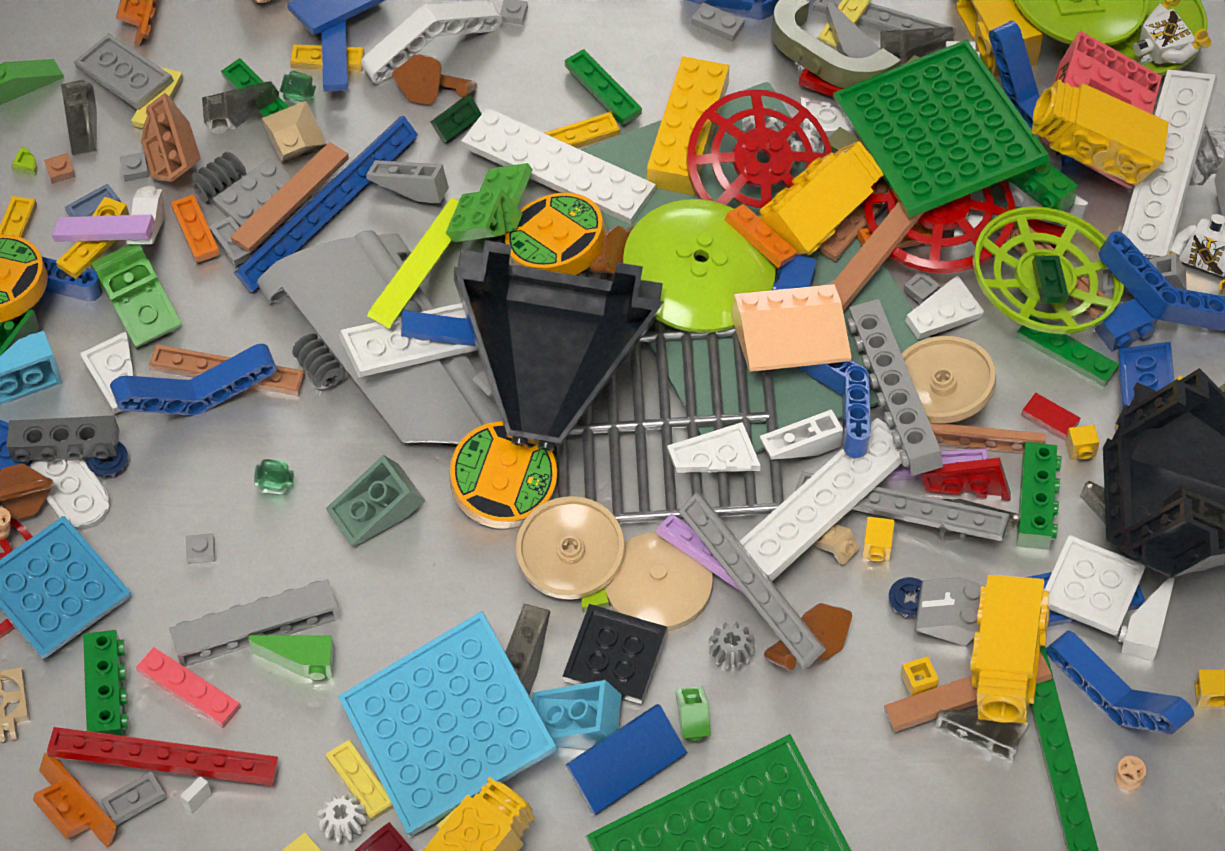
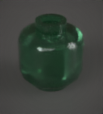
(297, 87)
(273, 476)

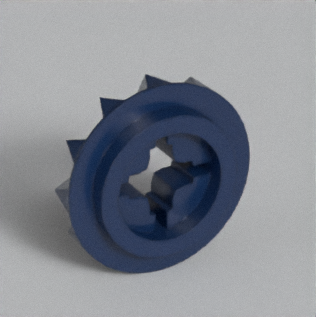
(98, 467)
(905, 586)

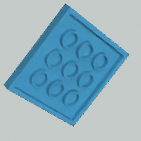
(56, 587)

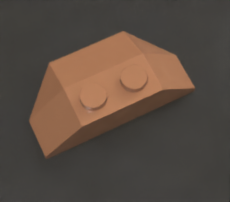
(168, 140)

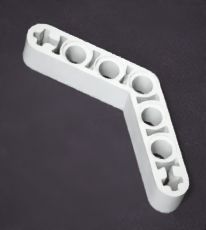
(422, 28)

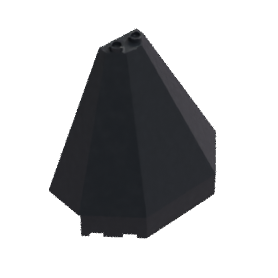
(550, 337)
(1160, 446)

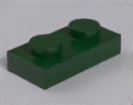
(456, 118)
(1050, 279)

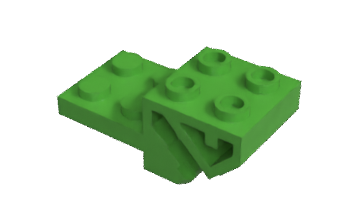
(493, 208)
(136, 294)

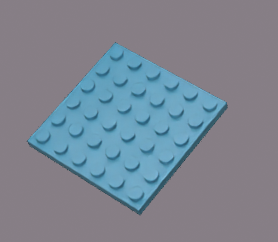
(446, 723)

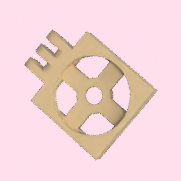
(21, 712)

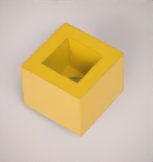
(1082, 442)
(919, 670)

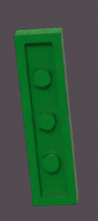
(241, 75)
(603, 87)
(1070, 353)

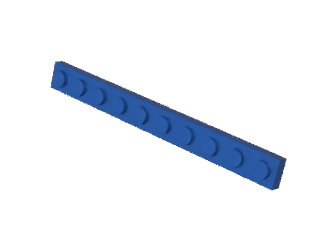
(325, 203)

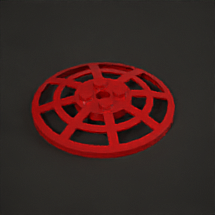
(749, 144)
(945, 218)

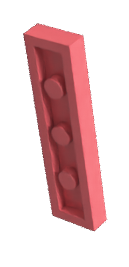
(188, 687)

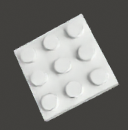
(1093, 585)

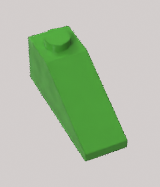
(26, 76)
(302, 654)

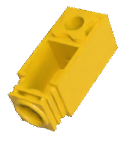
(985, 15)
(1101, 131)
(822, 197)
(1008, 645)
(485, 822)

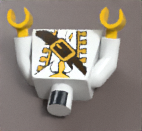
(1167, 36)
(1203, 245)

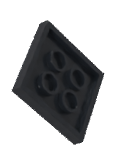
(615, 650)

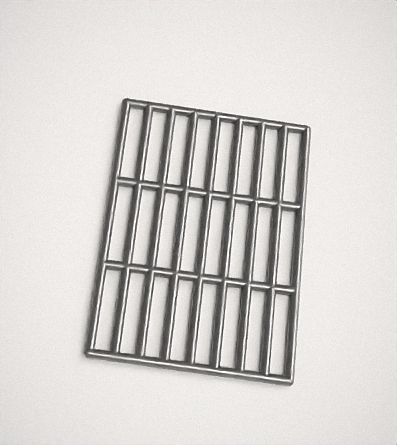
(666, 424)

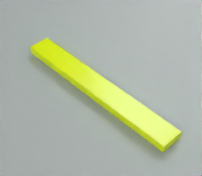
(414, 269)

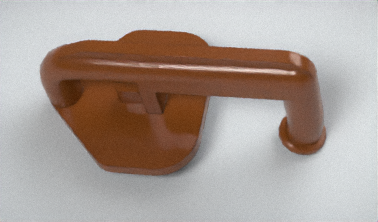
(421, 79)
(613, 250)
(23, 490)
(827, 623)

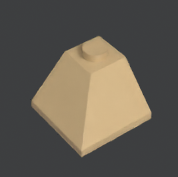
(293, 132)

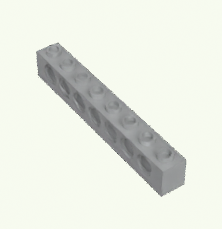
(895, 388)

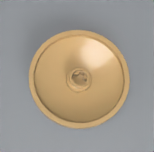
(950, 377)
(570, 547)
(659, 583)

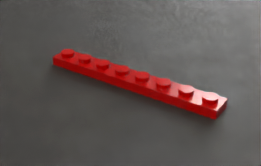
(162, 756)

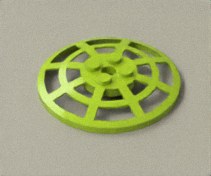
(1024, 271)

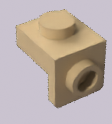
(838, 541)

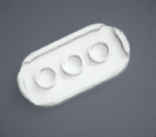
(75, 492)

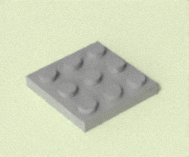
(252, 192)

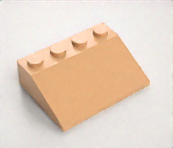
(791, 327)

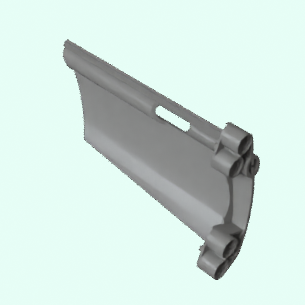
(335, 291)

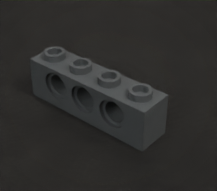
(74, 432)

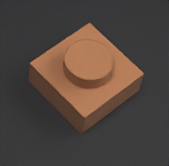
(59, 168)

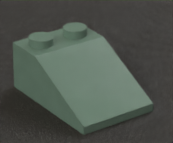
(375, 501)

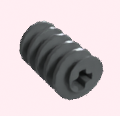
(215, 174)
(318, 361)

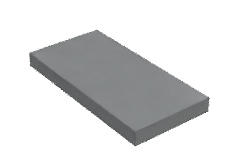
(123, 71)

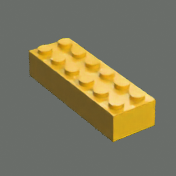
(693, 91)

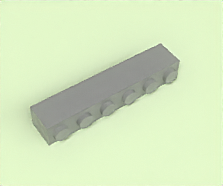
(274, 615)

